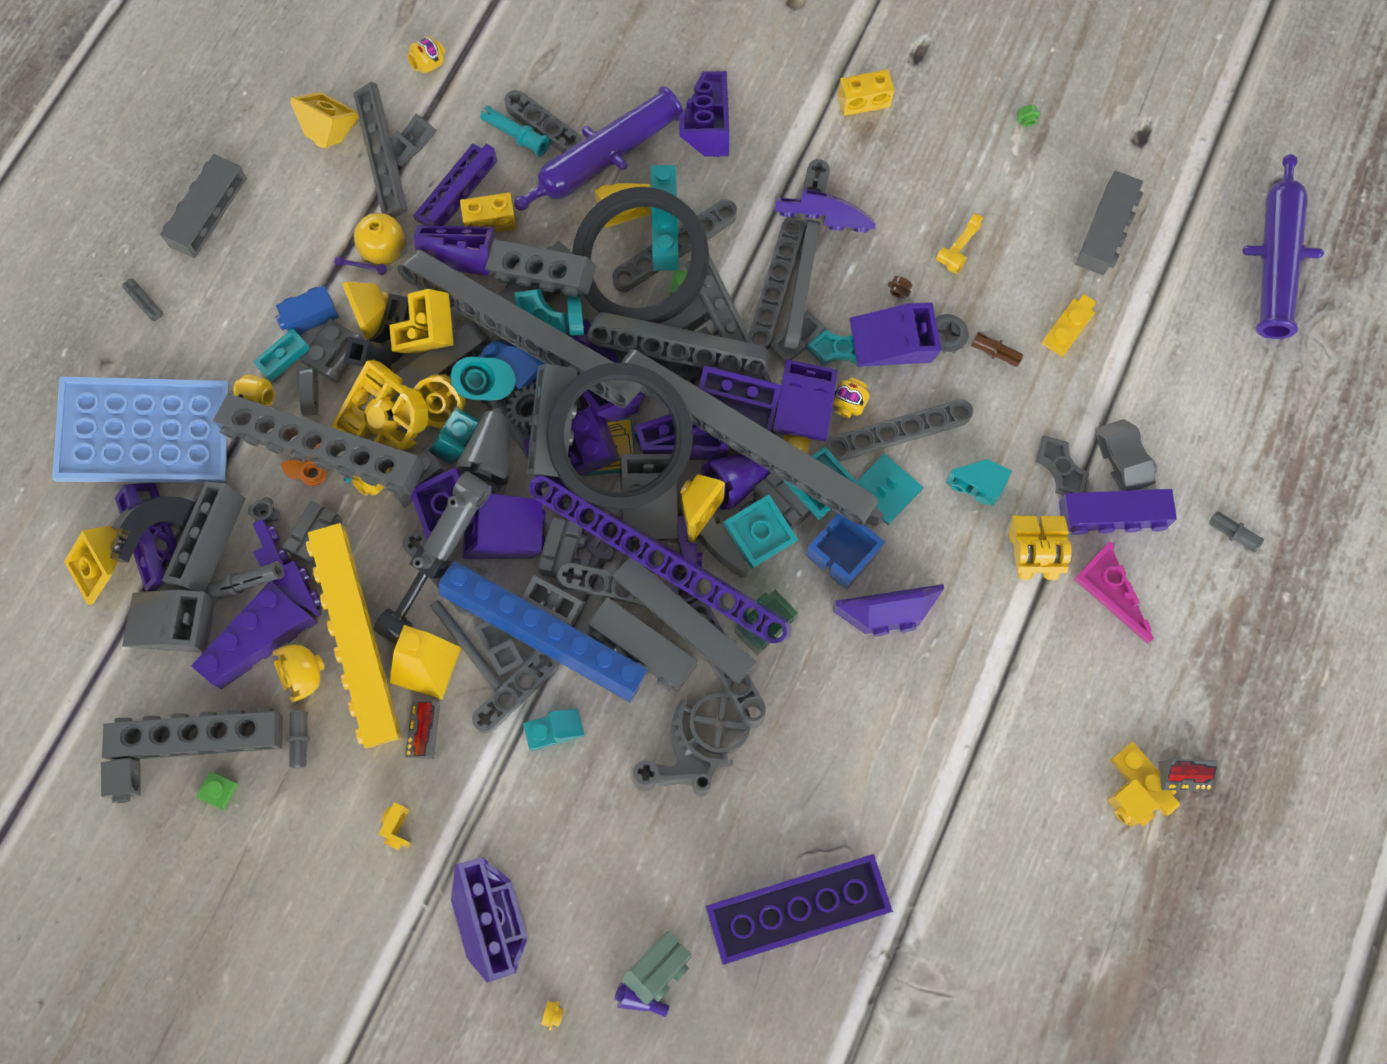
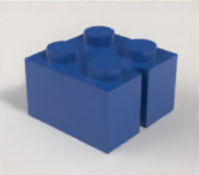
(845, 550)

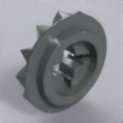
(957, 329)

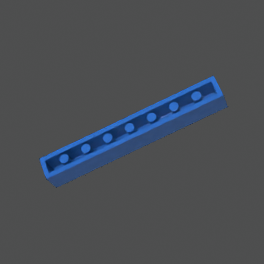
(542, 631)

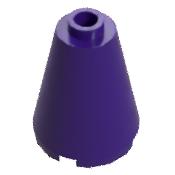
(738, 474)

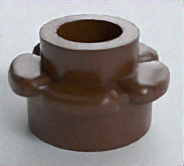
(900, 287)

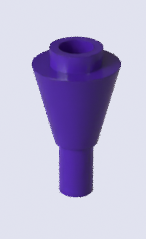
(628, 1000)

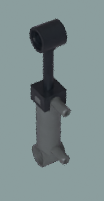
(432, 559)

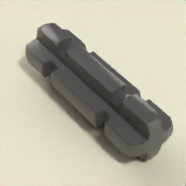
(142, 299)

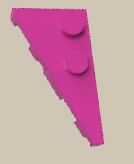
(1108, 584)

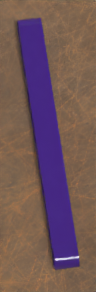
(671, 562)

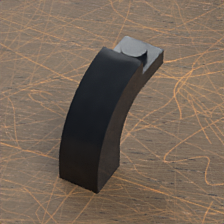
(379, 345)
(142, 515)

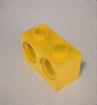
(865, 92)
(490, 211)

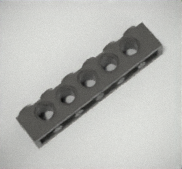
(119, 735)

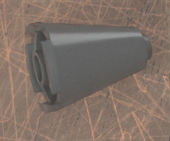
(488, 449)

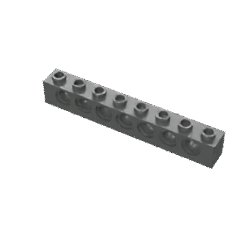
(237, 411)

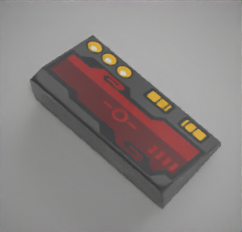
(423, 729)
(1187, 774)

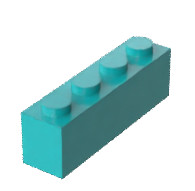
(663, 223)

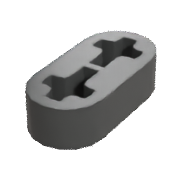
(811, 181)
(308, 391)

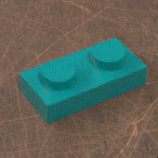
(281, 355)

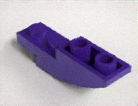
(836, 211)
(295, 578)

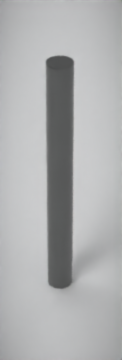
(466, 645)

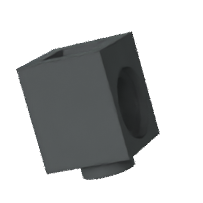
(120, 780)

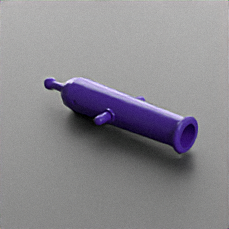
(603, 148)
(1282, 254)

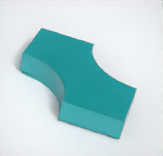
(535, 304)
(831, 347)

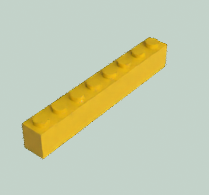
(354, 636)

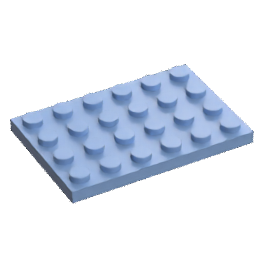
(139, 431)

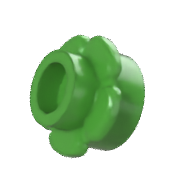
(1028, 115)

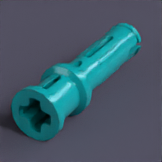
(524, 134)

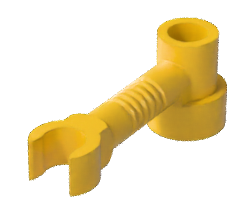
(952, 257)

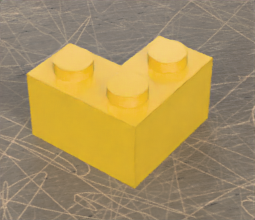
(428, 324)

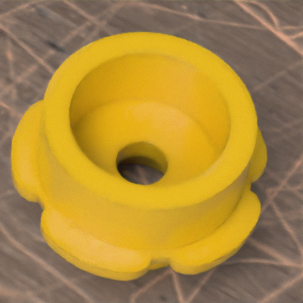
(552, 1014)

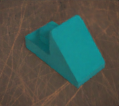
(453, 436)
(553, 729)

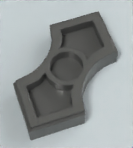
(1056, 458)

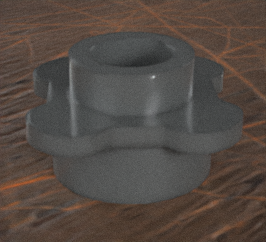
(265, 504)

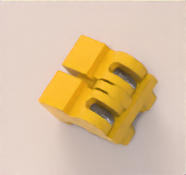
(1040, 545)

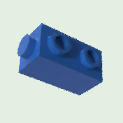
(306, 310)

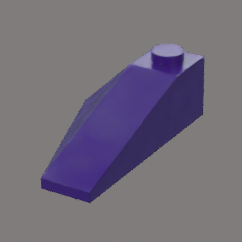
(707, 115)
(600, 405)

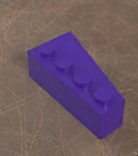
(252, 636)

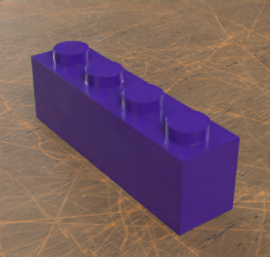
(1118, 510)

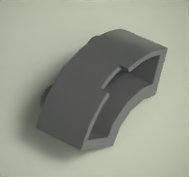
(1129, 459)

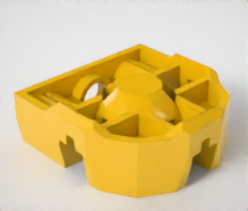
(407, 411)

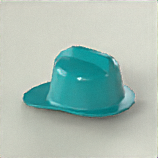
(483, 378)

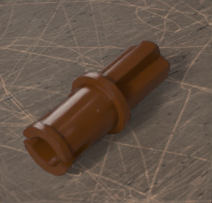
(997, 349)

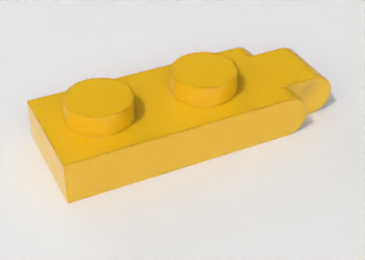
(1070, 325)
(1135, 765)

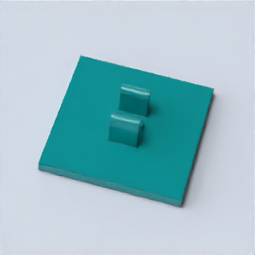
(890, 486)

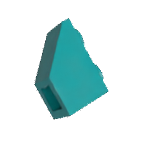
(981, 479)

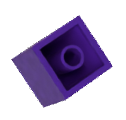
(505, 529)

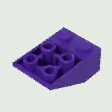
(896, 335)
(805, 400)
(591, 446)

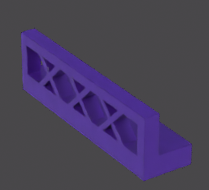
(462, 188)
(146, 552)

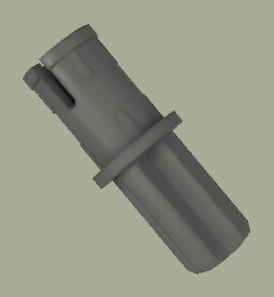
(1236, 531)
(298, 739)

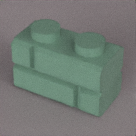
(657, 967)

